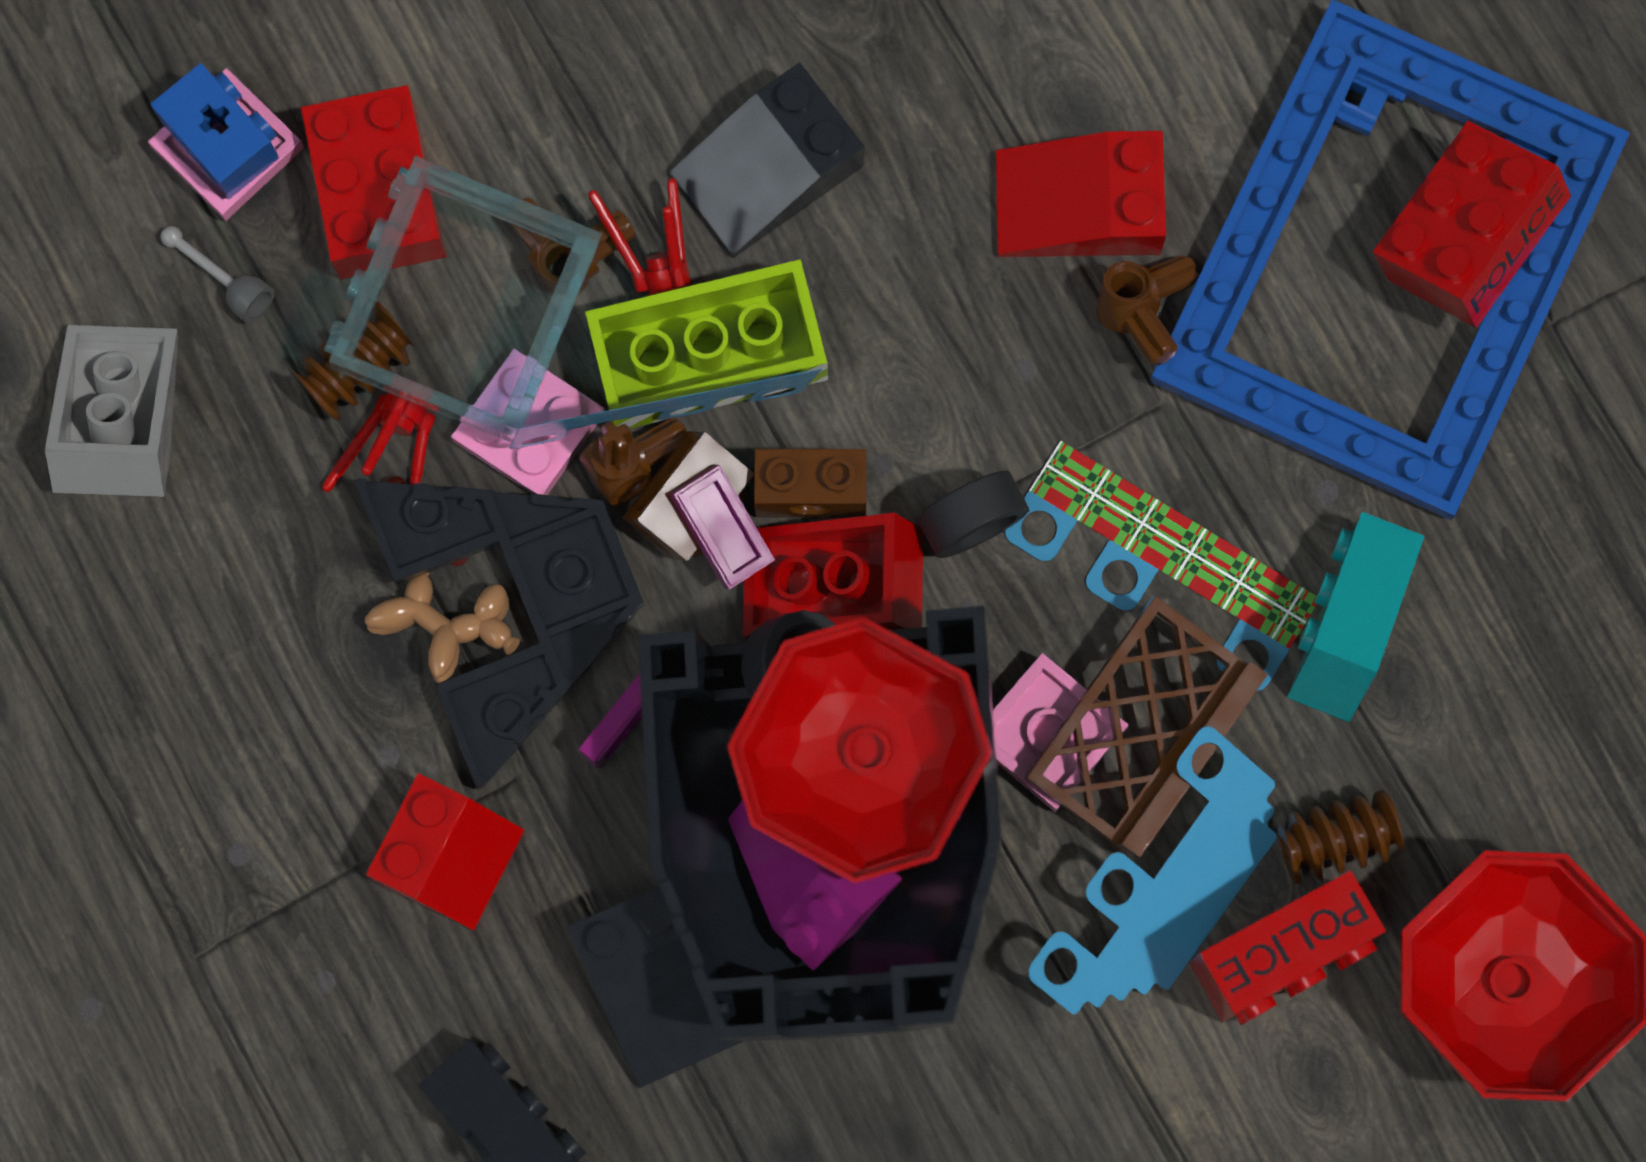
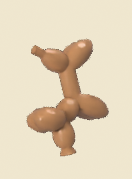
(443, 655)

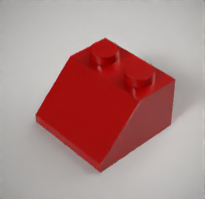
(445, 852)

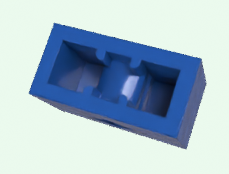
(227, 158)

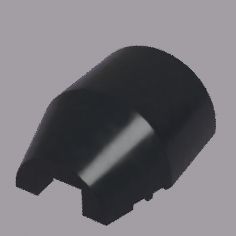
(909, 955)

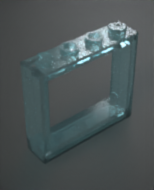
(385, 243)

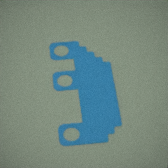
(1181, 905)

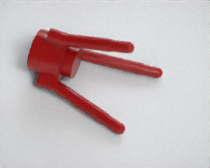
(665, 269)
(395, 416)

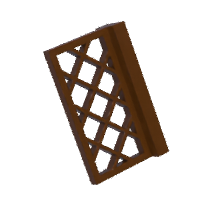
(1164, 785)

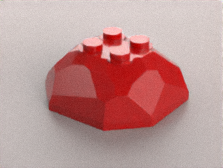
(859, 750)
(1524, 976)

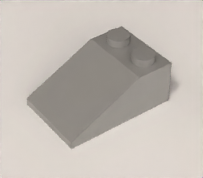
(113, 411)

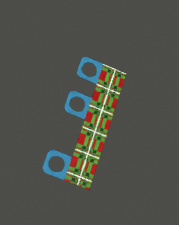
(1164, 540)

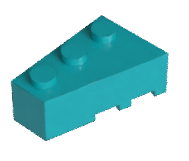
(1355, 615)

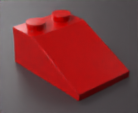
(1082, 196)
(840, 571)

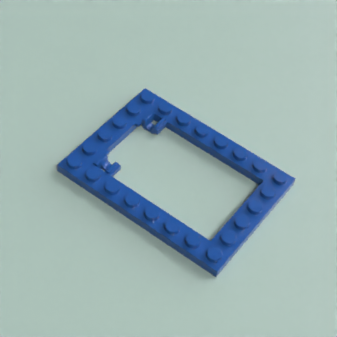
(1382, 63)

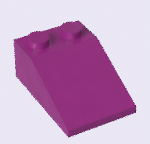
(802, 899)

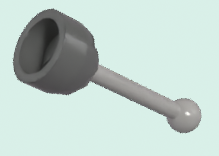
(245, 295)

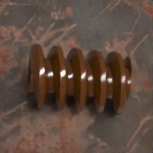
(377, 346)
(1340, 835)

